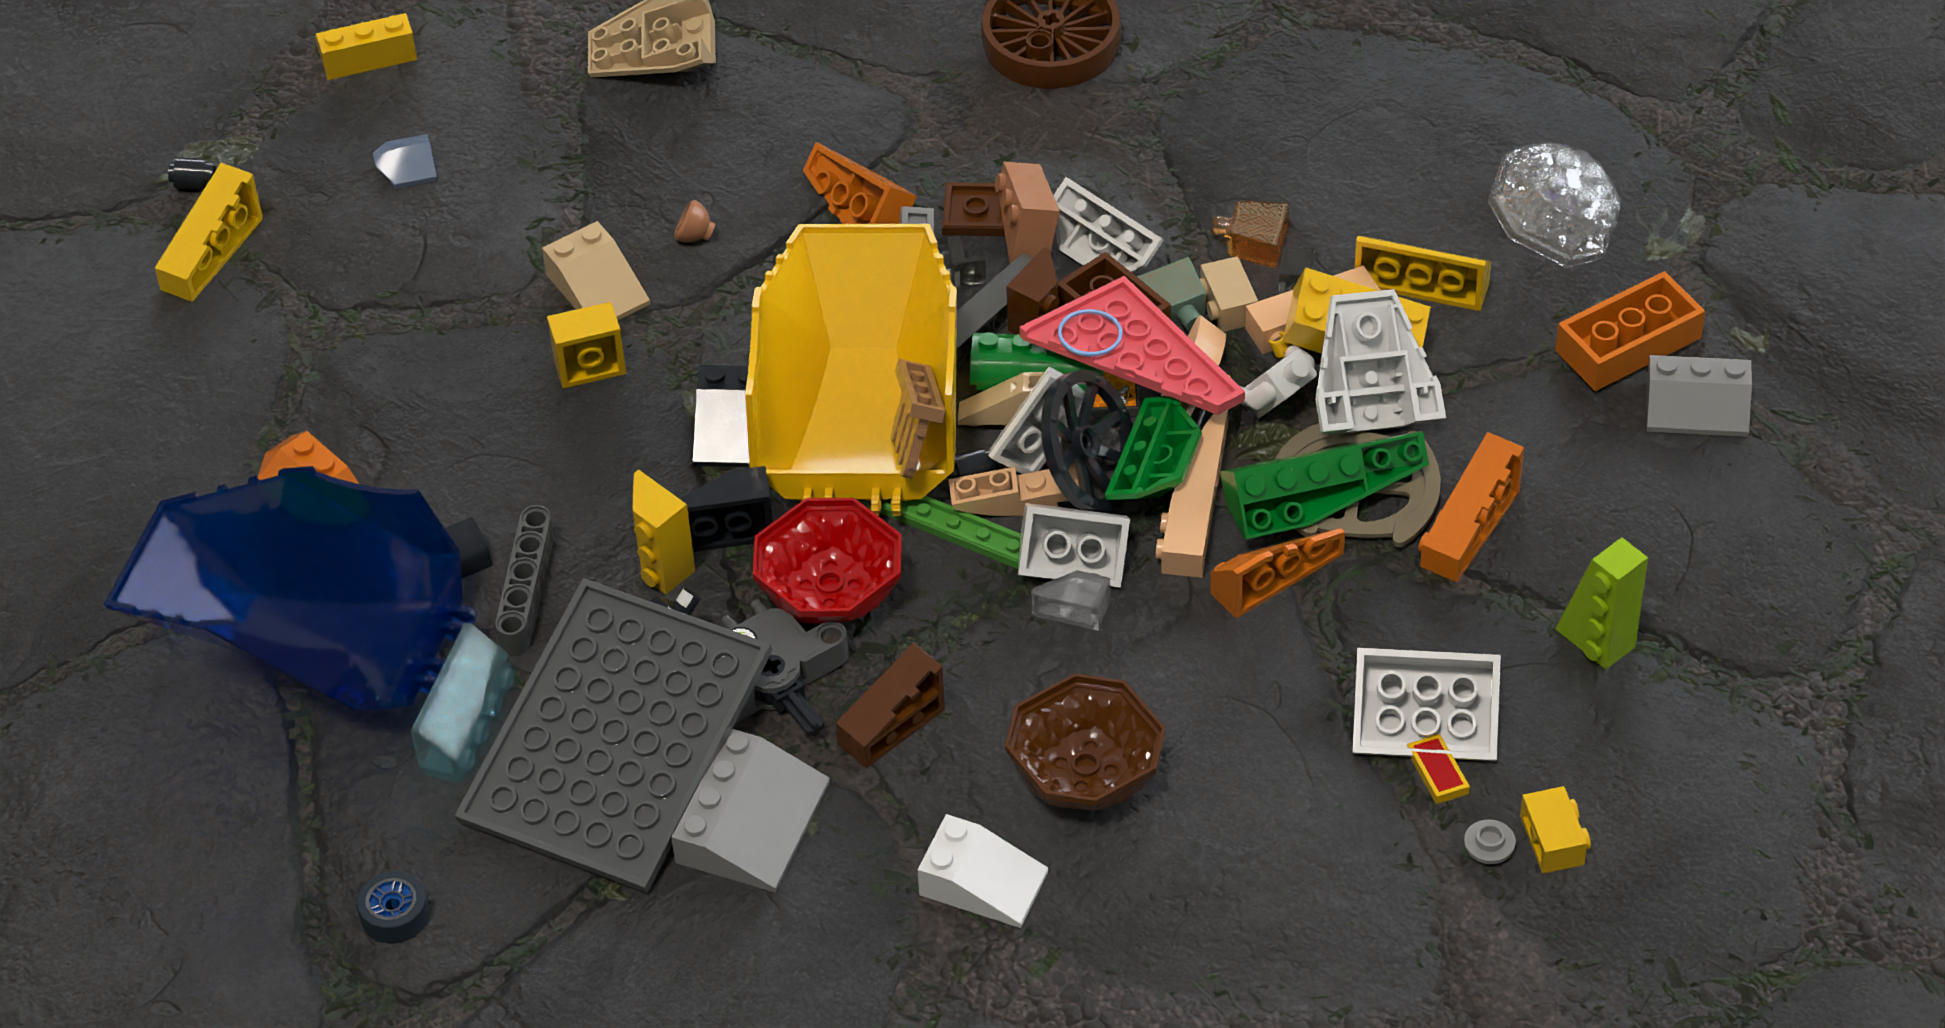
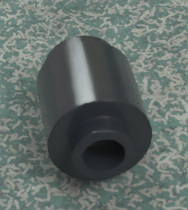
(191, 173)
(973, 463)

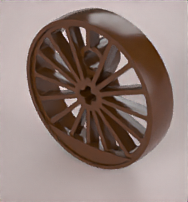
(1050, 30)

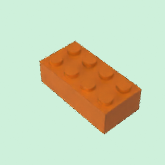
(1628, 328)

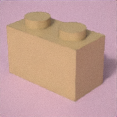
(1227, 292)

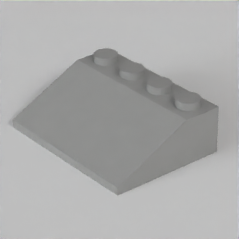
(749, 812)

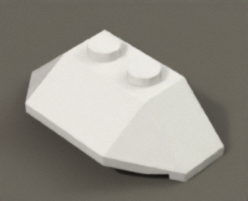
(1092, 226)

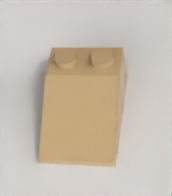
(593, 271)

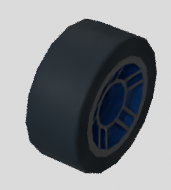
(404, 896)

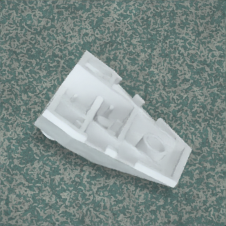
(1373, 368)

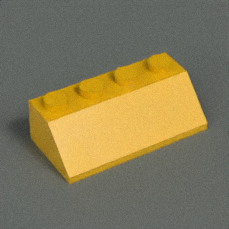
(1424, 272)

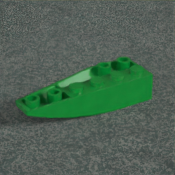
(1318, 483)

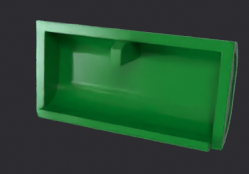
(1007, 355)

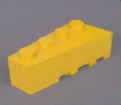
(210, 233)

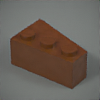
(893, 707)

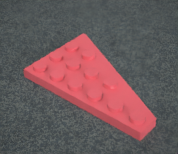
(1150, 350)

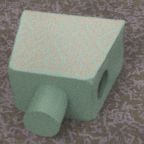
(1181, 288)

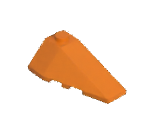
(854, 191)
(1265, 572)

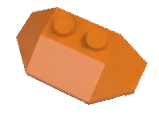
(304, 451)

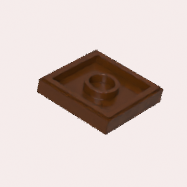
(972, 210)

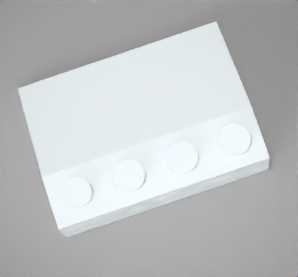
(1425, 694)

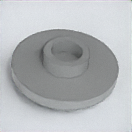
(1489, 841)

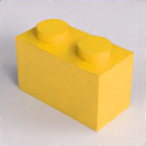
(1554, 829)

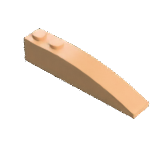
(1192, 505)

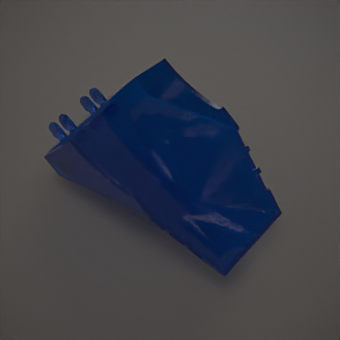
(307, 581)

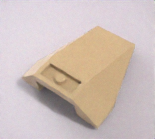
(653, 39)

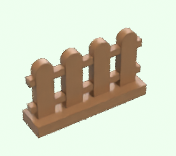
(917, 406)

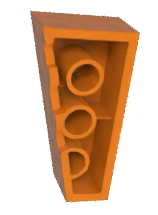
(1473, 507)

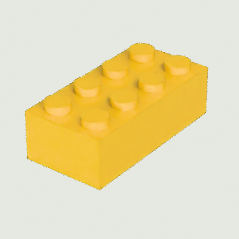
(1310, 308)

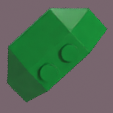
(1155, 451)

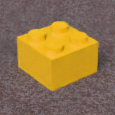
(586, 344)

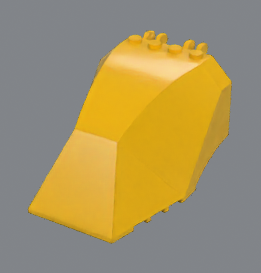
(828, 355)

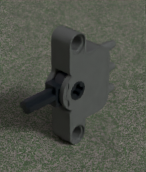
(794, 662)

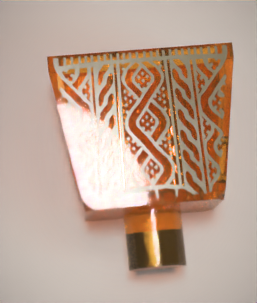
(1255, 231)

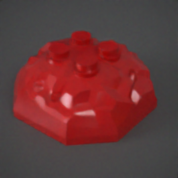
(827, 560)

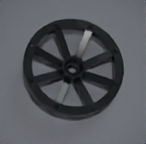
(1082, 440)

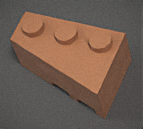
(1026, 208)

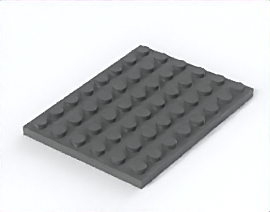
(613, 734)

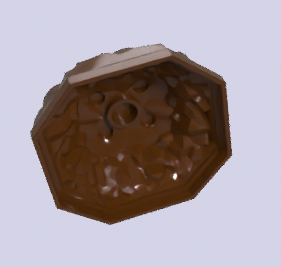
(1085, 742)

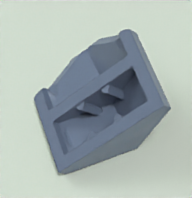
(406, 161)

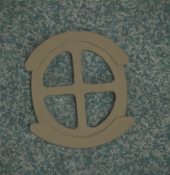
(1401, 526)

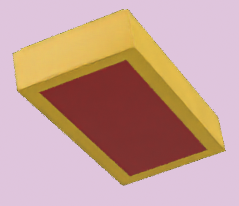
(1438, 770)

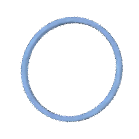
(1090, 311)

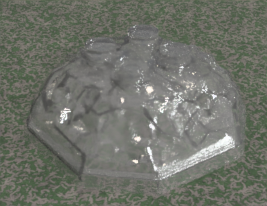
(1556, 202)

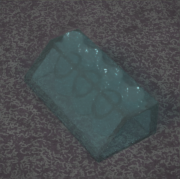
(461, 705)

